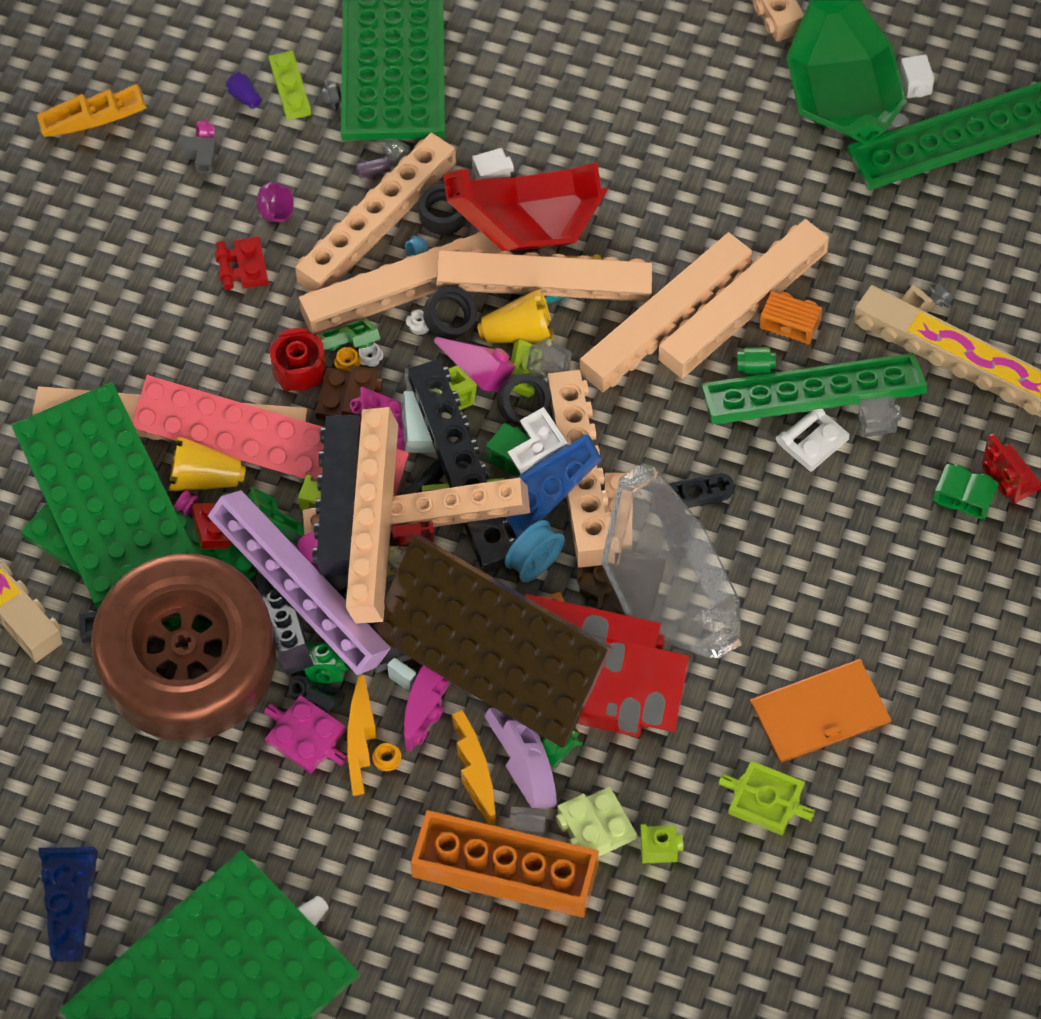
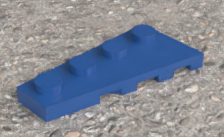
(554, 480)

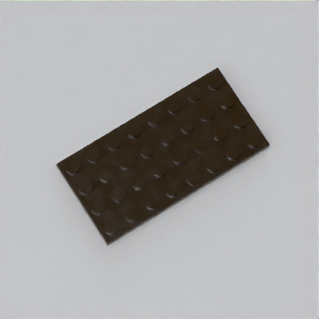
(491, 640)

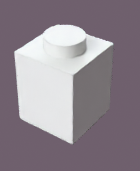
(916, 76)
(492, 165)

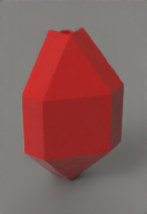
(528, 209)

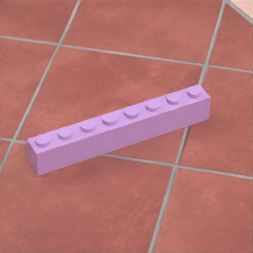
(298, 581)

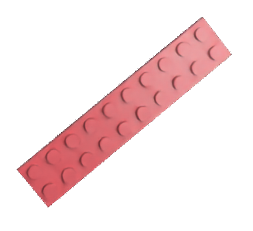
(236, 429)

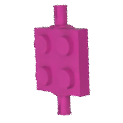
(305, 734)

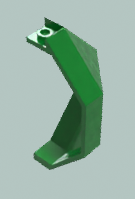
(845, 70)

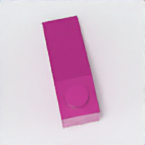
(482, 364)

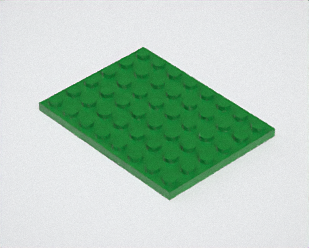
(222, 955)

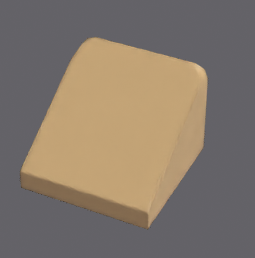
(918, 299)

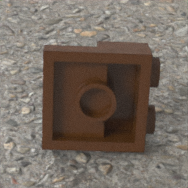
(342, 386)

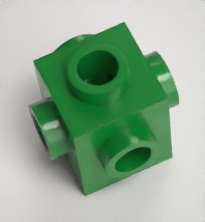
(327, 664)

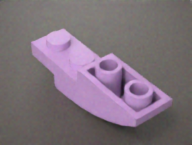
(527, 759)

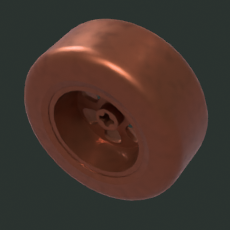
(185, 588)

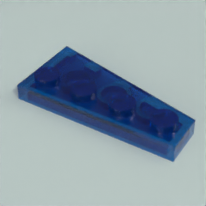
(68, 892)

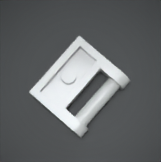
(818, 444)

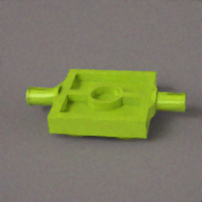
(766, 798)

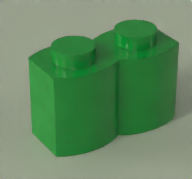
(965, 491)

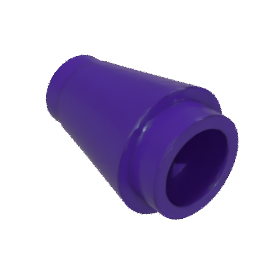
(243, 90)

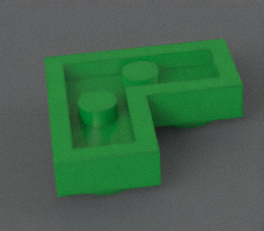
(358, 333)
(268, 506)

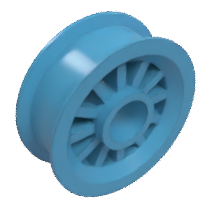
(534, 551)

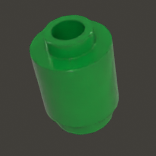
(756, 360)

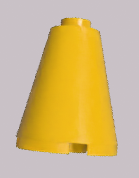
(522, 319)
(203, 468)

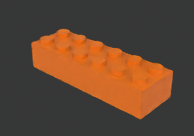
(505, 863)

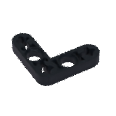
(701, 483)

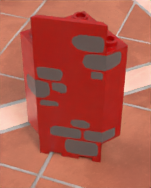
(640, 678)

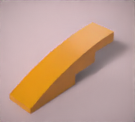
(92, 112)
(360, 728)
(476, 773)

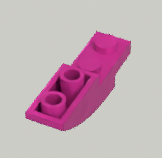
(423, 706)

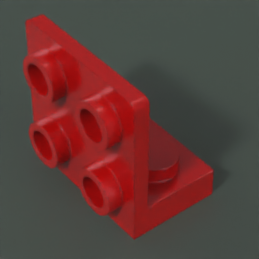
(1009, 470)

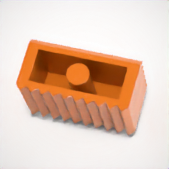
(791, 317)

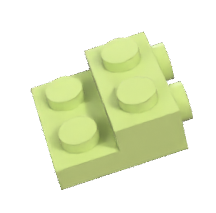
(596, 822)

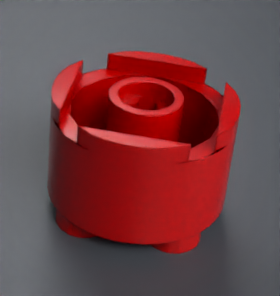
(298, 360)

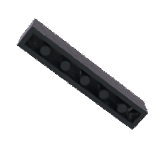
(337, 490)

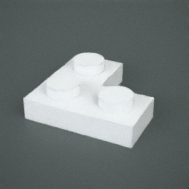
(543, 442)

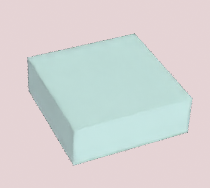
(401, 674)

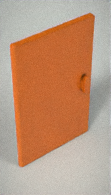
(819, 706)

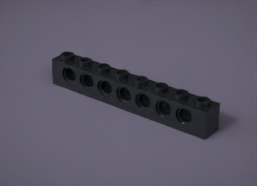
(422, 379)

